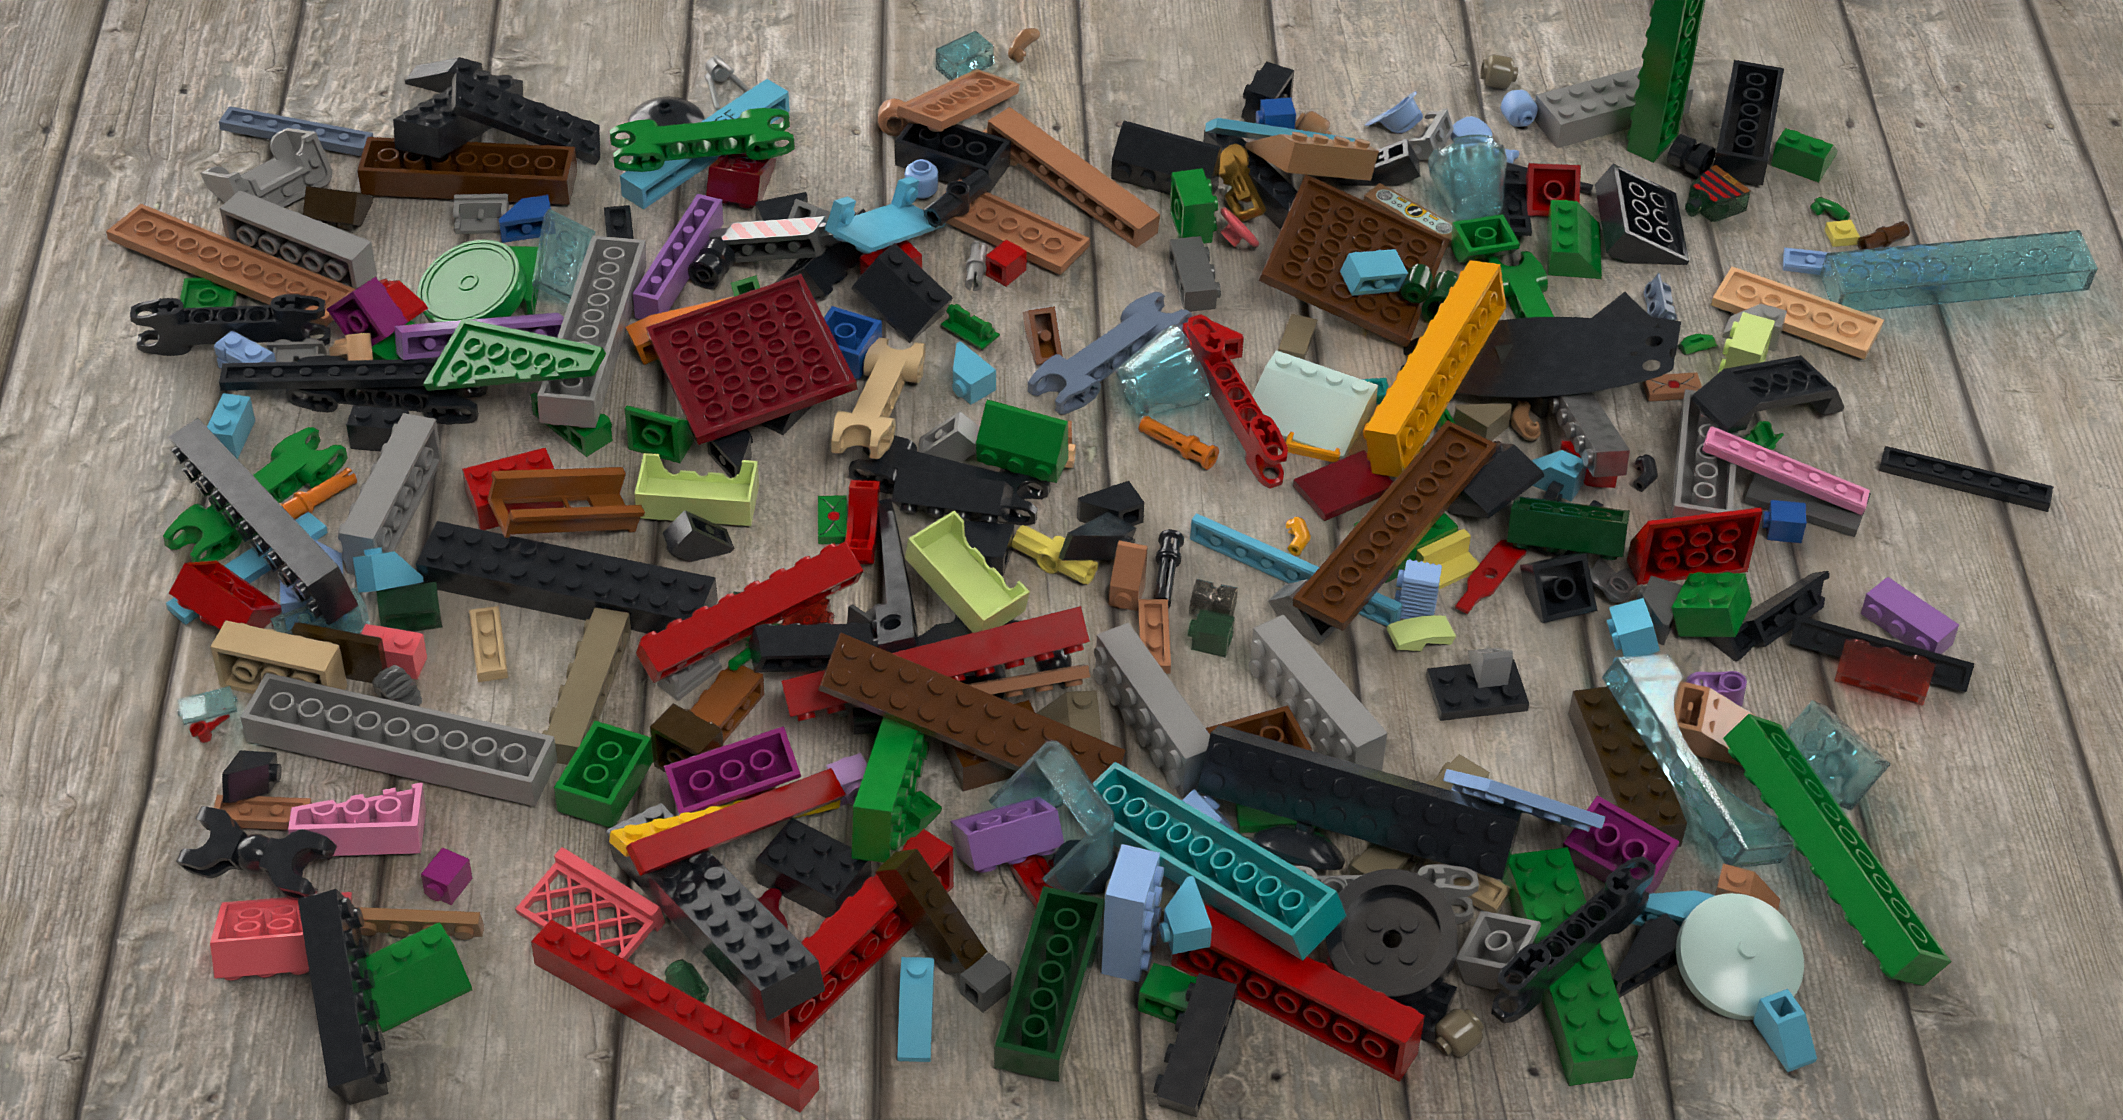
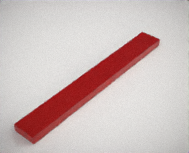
(734, 821)

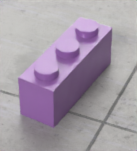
(1909, 617)

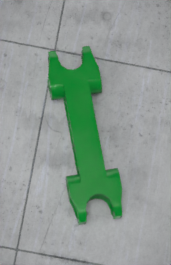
(655, 144)
(1525, 286)
(291, 468)

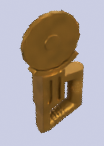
(1235, 173)

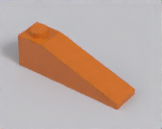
(638, 333)

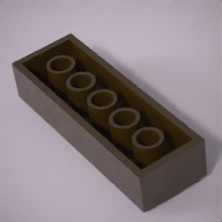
(1622, 762)

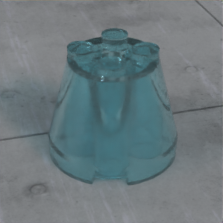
(1470, 176)
(1164, 375)

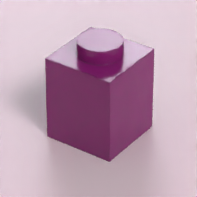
(446, 876)

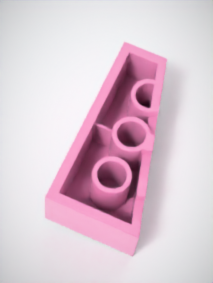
(368, 825)

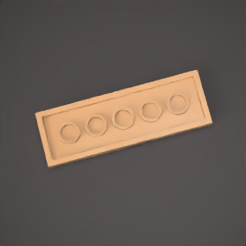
(1806, 314)

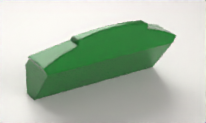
(1696, 343)

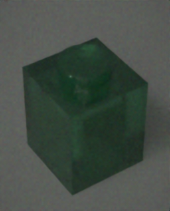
(1212, 632)

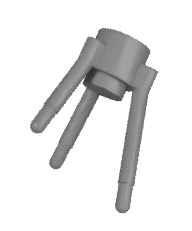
(720, 71)

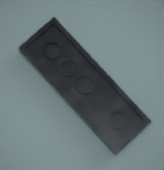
(524, 117)

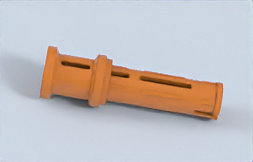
(1189, 447)
(306, 501)

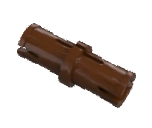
(1884, 236)

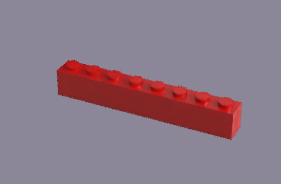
(737, 615)

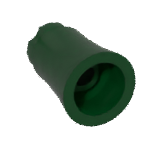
(1438, 293)

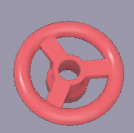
(1236, 230)

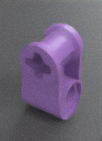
(1729, 683)

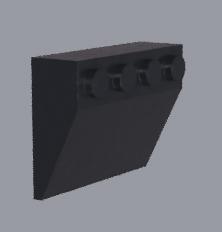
(1640, 219)

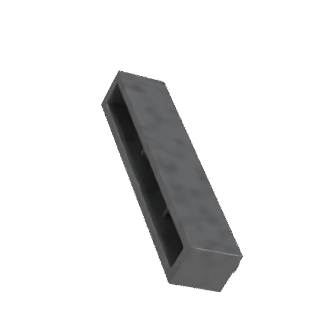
(1591, 433)

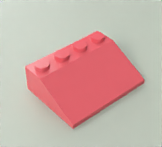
(259, 939)

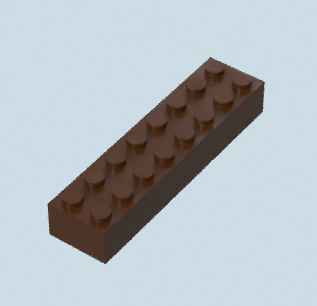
(469, 170)

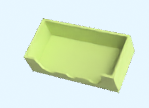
(708, 496)
(963, 577)

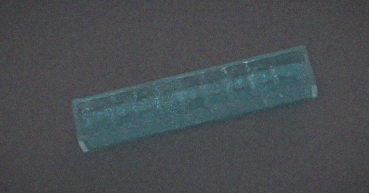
(1959, 271)

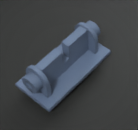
(1659, 299)

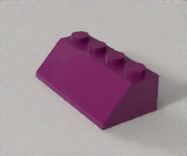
(732, 771)

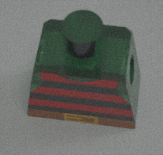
(1717, 196)

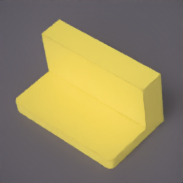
(1452, 555)

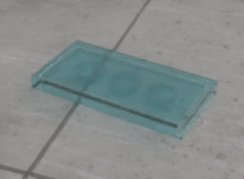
(560, 255)

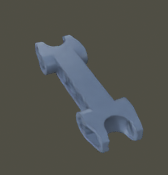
(1080, 375)

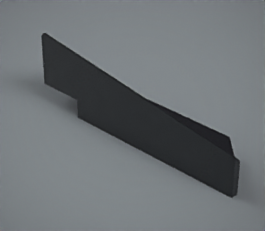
(1775, 616)

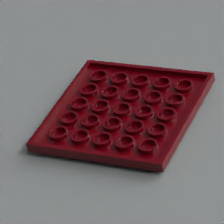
(750, 359)

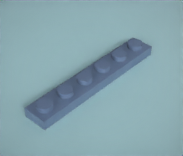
(267, 125)

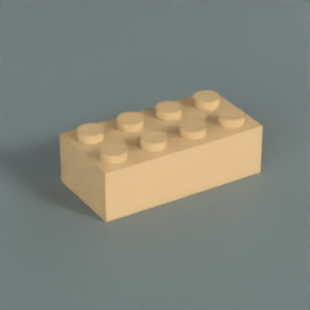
(249, 652)

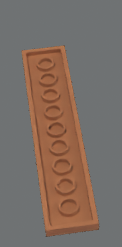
(221, 259)

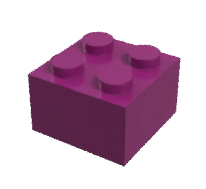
(367, 311)

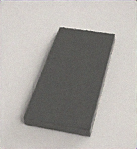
(1817, 510)

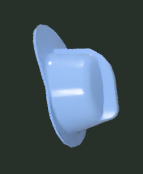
(1400, 117)

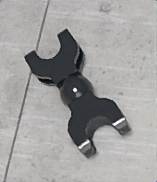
(256, 854)

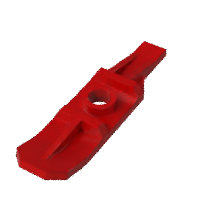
(1498, 564)

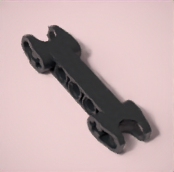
(183, 327)
(434, 404)
(904, 455)
(1544, 963)

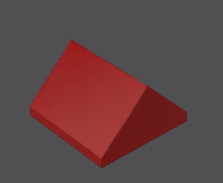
(1550, 183)

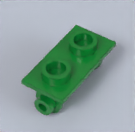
(969, 328)
(1763, 435)

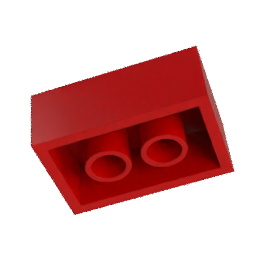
(479, 481)

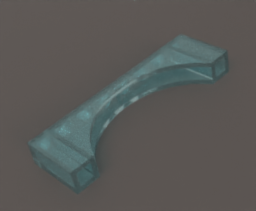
(1736, 830)

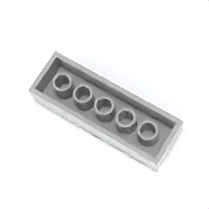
(1591, 108)
(298, 239)
(1700, 479)
(392, 489)
(1315, 695)
(1151, 706)

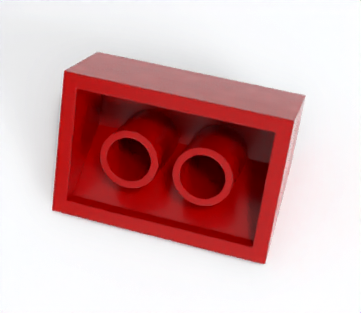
(222, 596)

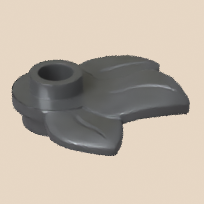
(1614, 585)

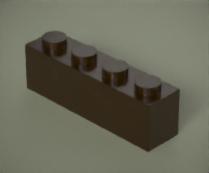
(931, 911)

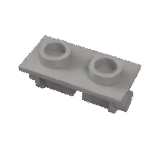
(289, 351)

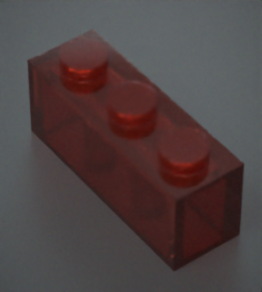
(1885, 671)

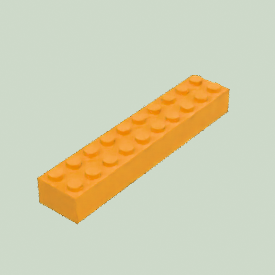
(1435, 369)

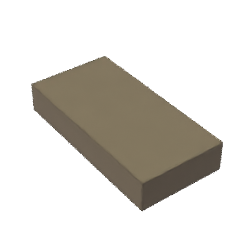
(1298, 336)

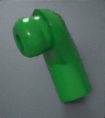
(1831, 207)

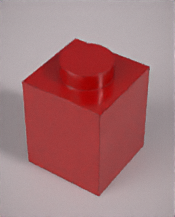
(1006, 262)

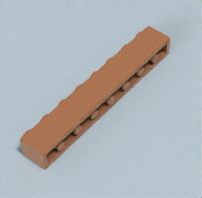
(1076, 178)

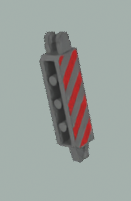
(776, 239)

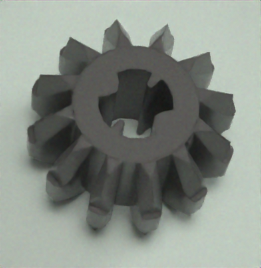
(397, 686)

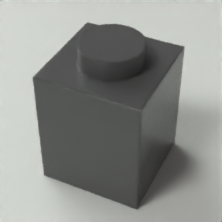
(986, 982)

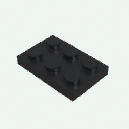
(1459, 697)

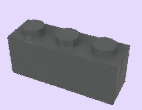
(1194, 274)

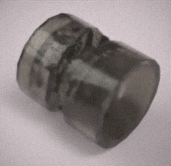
(1213, 599)

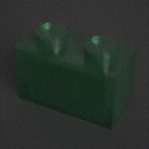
(410, 607)

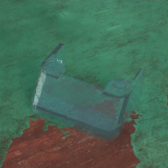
(1059, 780)

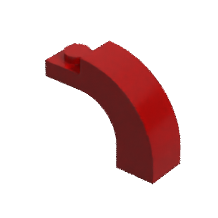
(863, 519)

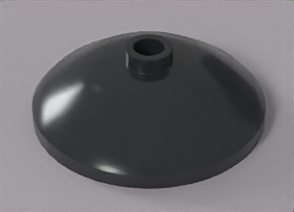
(667, 111)
(1300, 846)

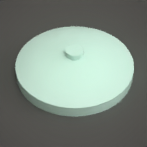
(1737, 953)

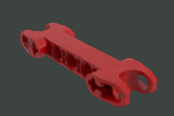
(1253, 429)

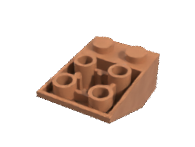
(1705, 719)

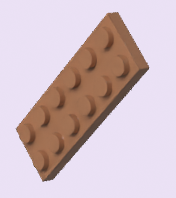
(957, 100)
(1043, 239)

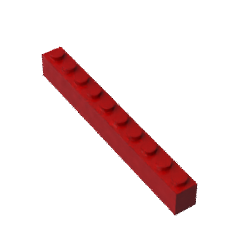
(676, 1015)

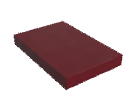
(1341, 486)

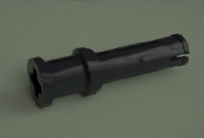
(1173, 551)

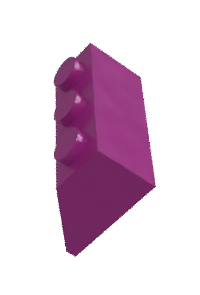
(1617, 842)

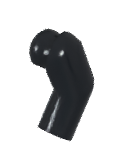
(1649, 472)

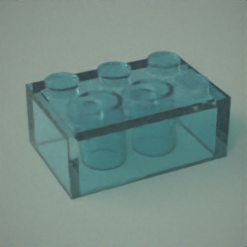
(1837, 754)

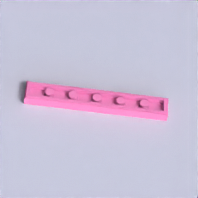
(1786, 470)

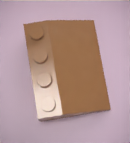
(1318, 155)

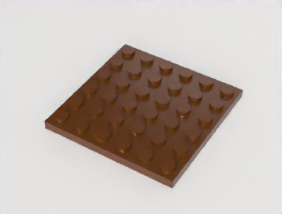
(1320, 235)

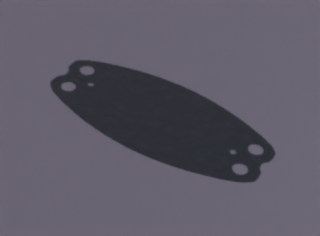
(1563, 357)

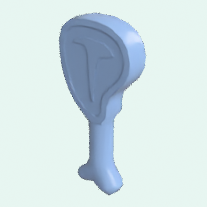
(1475, 126)

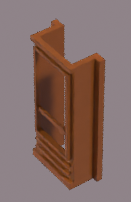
(596, 485)

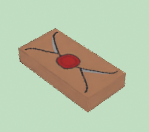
(1671, 386)

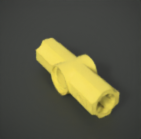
(1047, 552)

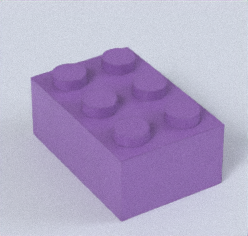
(1007, 834)

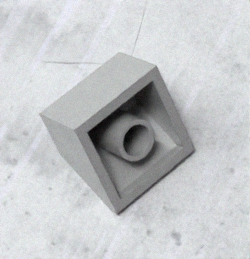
(1492, 945)

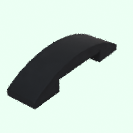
(1515, 202)

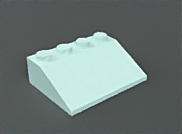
(1315, 402)

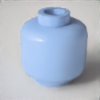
(1519, 108)
(927, 174)

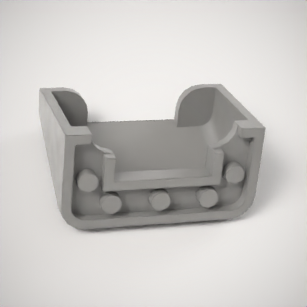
(282, 180)

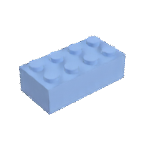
(1132, 913)

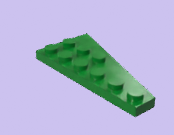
(502, 355)

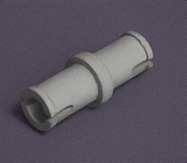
(976, 265)

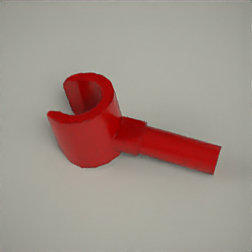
(204, 729)

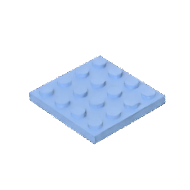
(1523, 800)

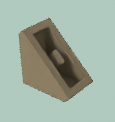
(1483, 419)

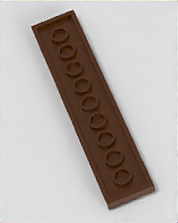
(1394, 525)
(953, 709)

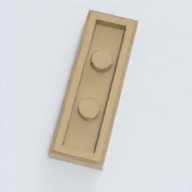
(488, 644)

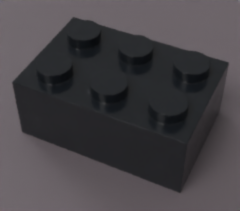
(811, 868)

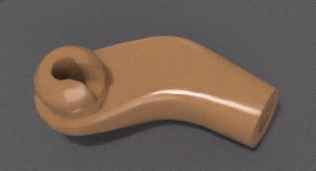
(1021, 41)
(1523, 424)

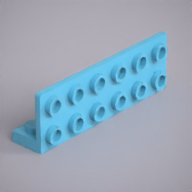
(882, 225)

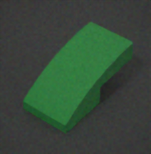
(922, 813)

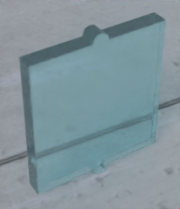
(207, 705)

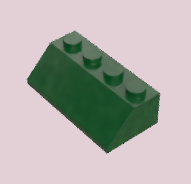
(1568, 527)

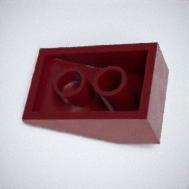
(739, 179)

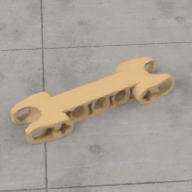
(870, 420)

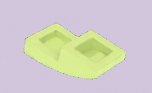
(1415, 632)

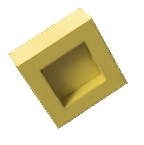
(1842, 233)

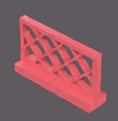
(601, 886)

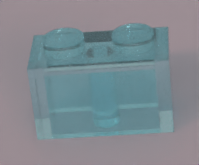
(964, 55)

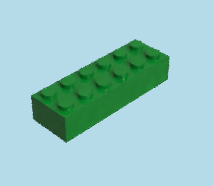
(887, 791)

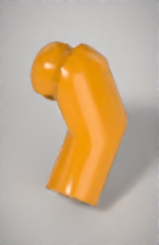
(1301, 533)

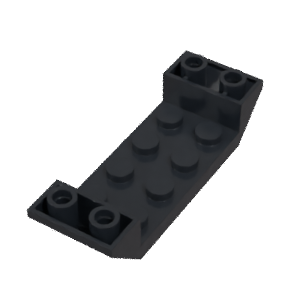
(1742, 390)

